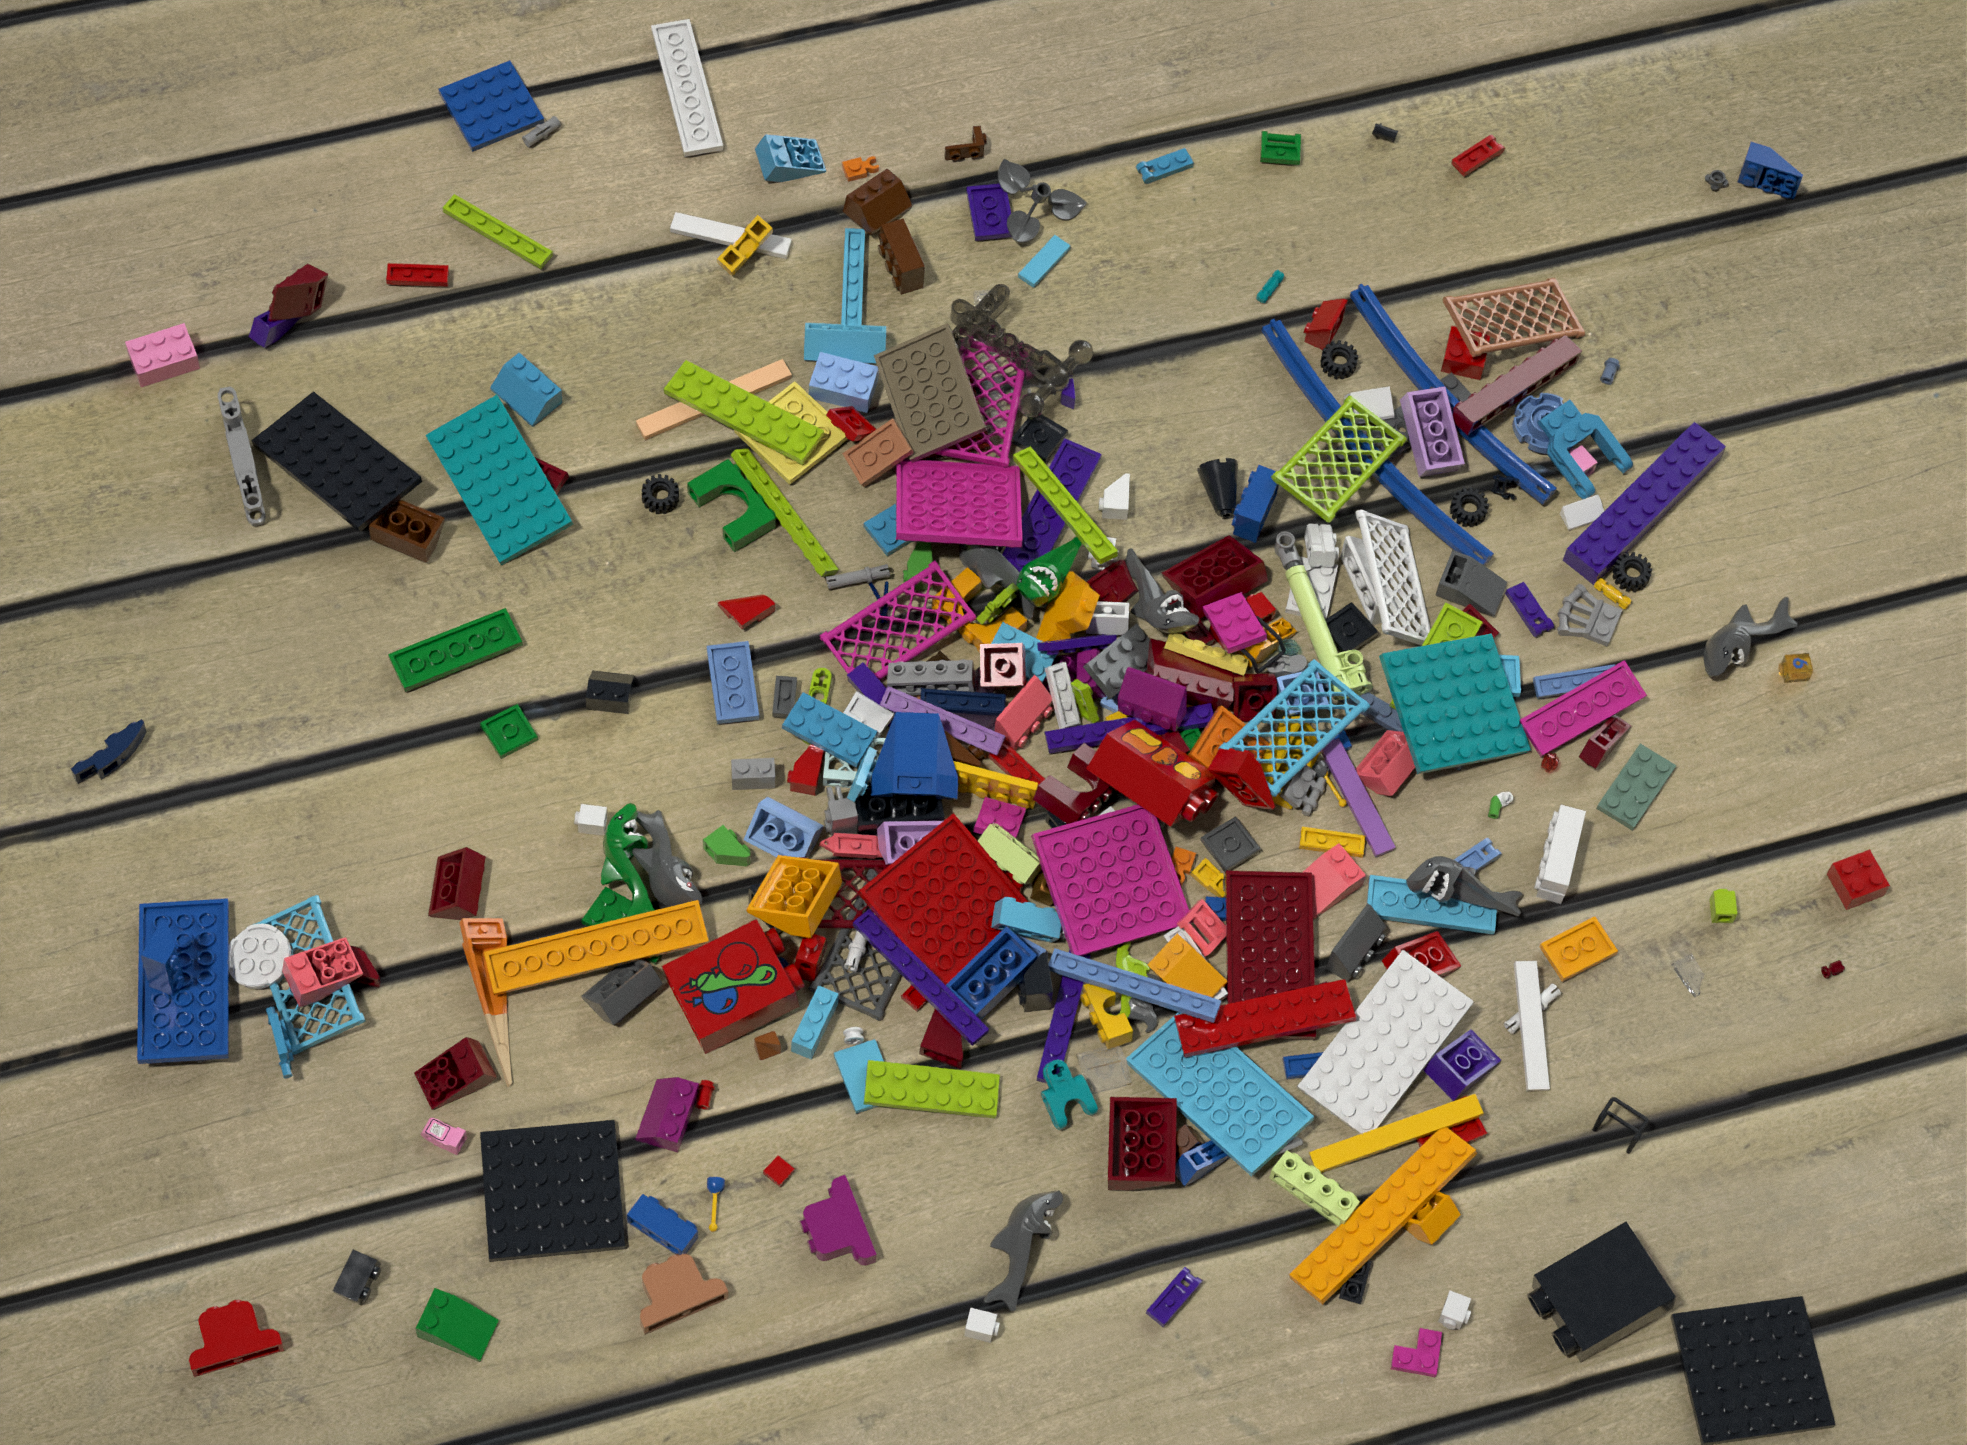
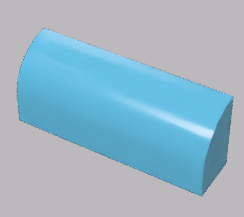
(844, 340)

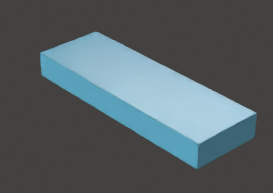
(1044, 261)

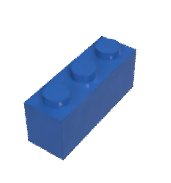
(662, 1225)

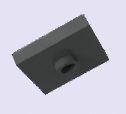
(1230, 844)

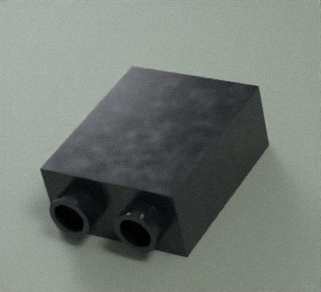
(1601, 1293)

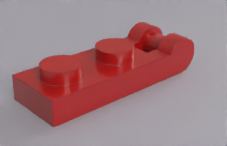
(1477, 155)

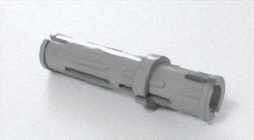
(867, 574)

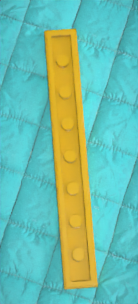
(1396, 1133)

